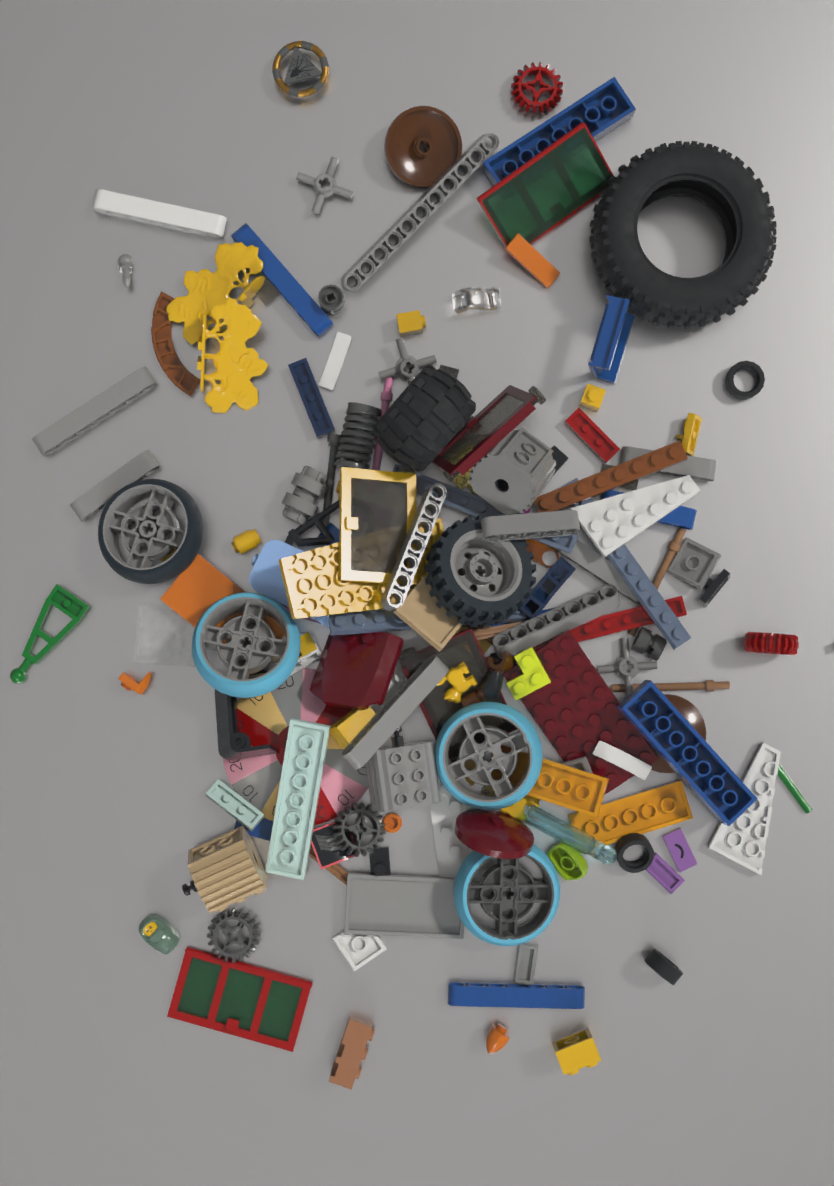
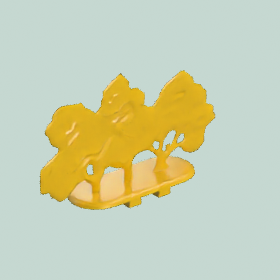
(214, 288)
(234, 361)

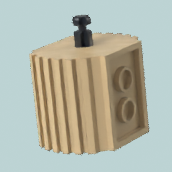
(226, 870)

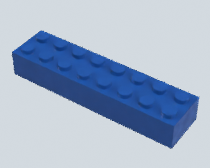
(600, 111)
(687, 752)

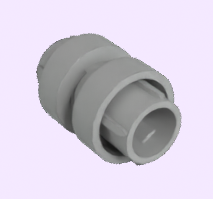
(301, 502)

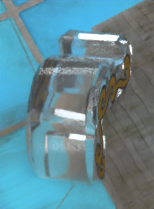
(476, 299)

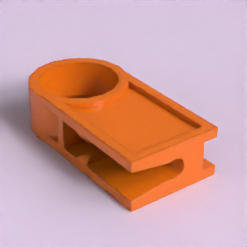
(538, 550)

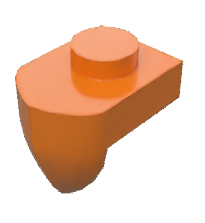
(129, 682)
(496, 1038)

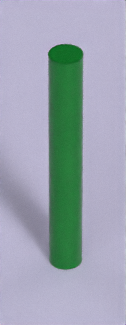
(794, 790)

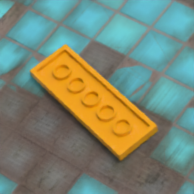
(561, 784)
(636, 813)

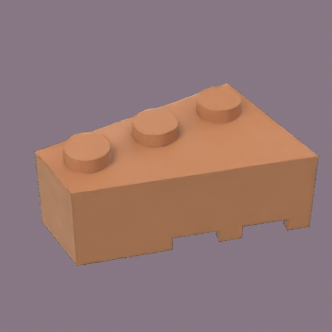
(351, 1052)

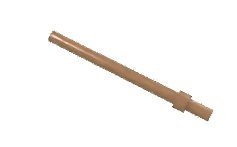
(673, 548)
(708, 686)

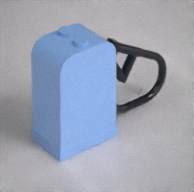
(266, 571)

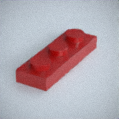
(592, 435)

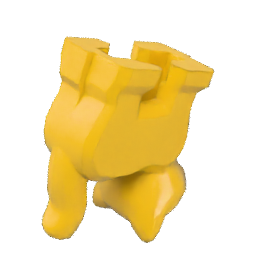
(458, 681)
(517, 810)

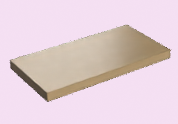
(426, 618)

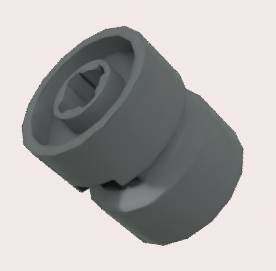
(331, 300)
(650, 644)

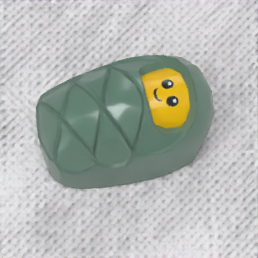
(159, 933)

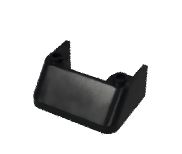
(231, 742)

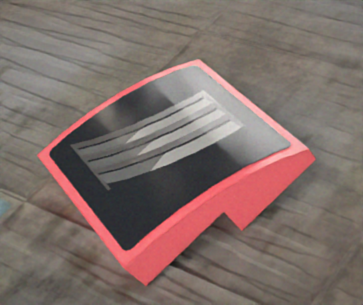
(325, 847)

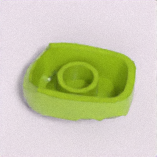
(568, 861)

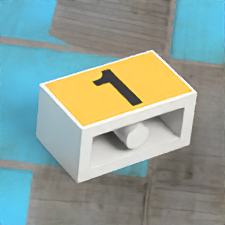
(308, 653)

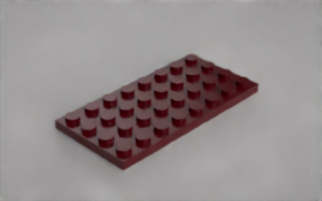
(581, 710)

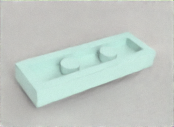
(234, 805)

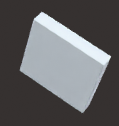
(359, 948)

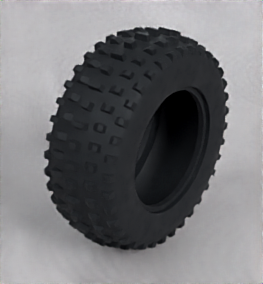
(716, 182)

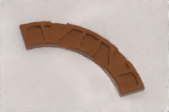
(165, 351)

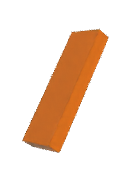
(532, 260)

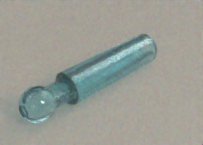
(570, 835)

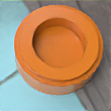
(392, 822)

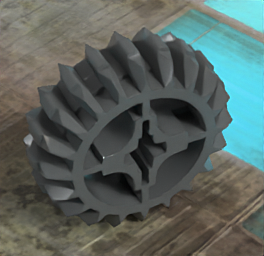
(360, 820)
(239, 939)

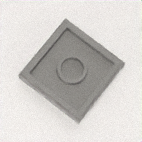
(694, 563)

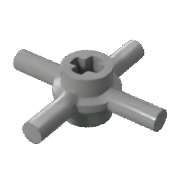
(328, 190)
(401, 363)
(631, 661)

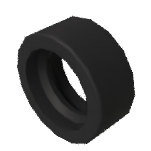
(760, 379)
(639, 864)
(663, 966)

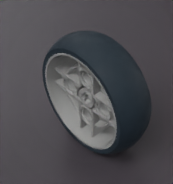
(162, 496)

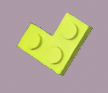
(533, 674)

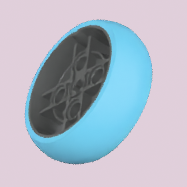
(507, 932)

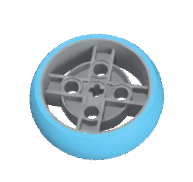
(210, 637)
(506, 762)

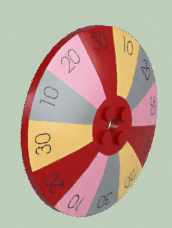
(267, 722)

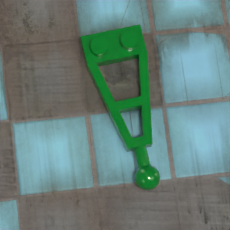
(68, 604)

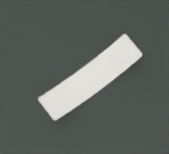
(335, 361)
(622, 760)

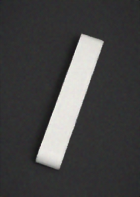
(159, 213)

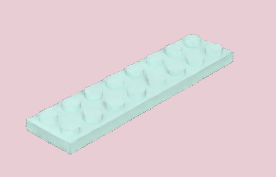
(297, 798)

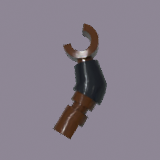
(493, 681)

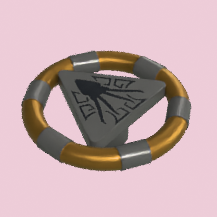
(300, 68)

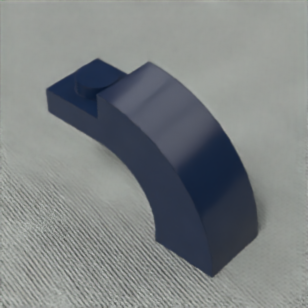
(547, 587)

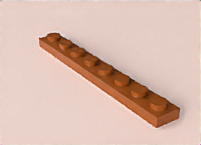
(611, 478)

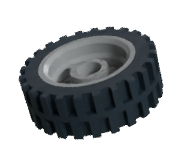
(480, 571)

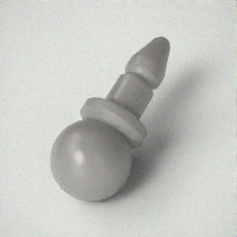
(125, 267)

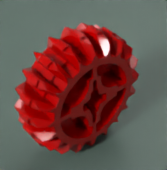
(544, 89)
(771, 643)

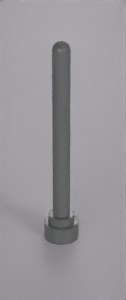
(333, 440)

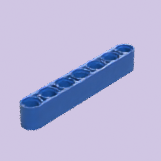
(285, 282)
(516, 995)

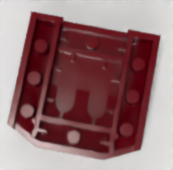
(356, 669)

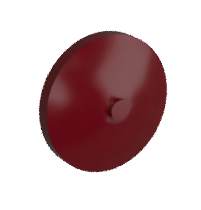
(494, 834)

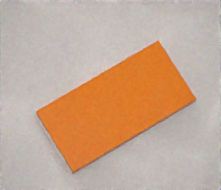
(200, 588)

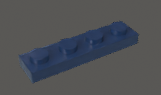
(311, 397)

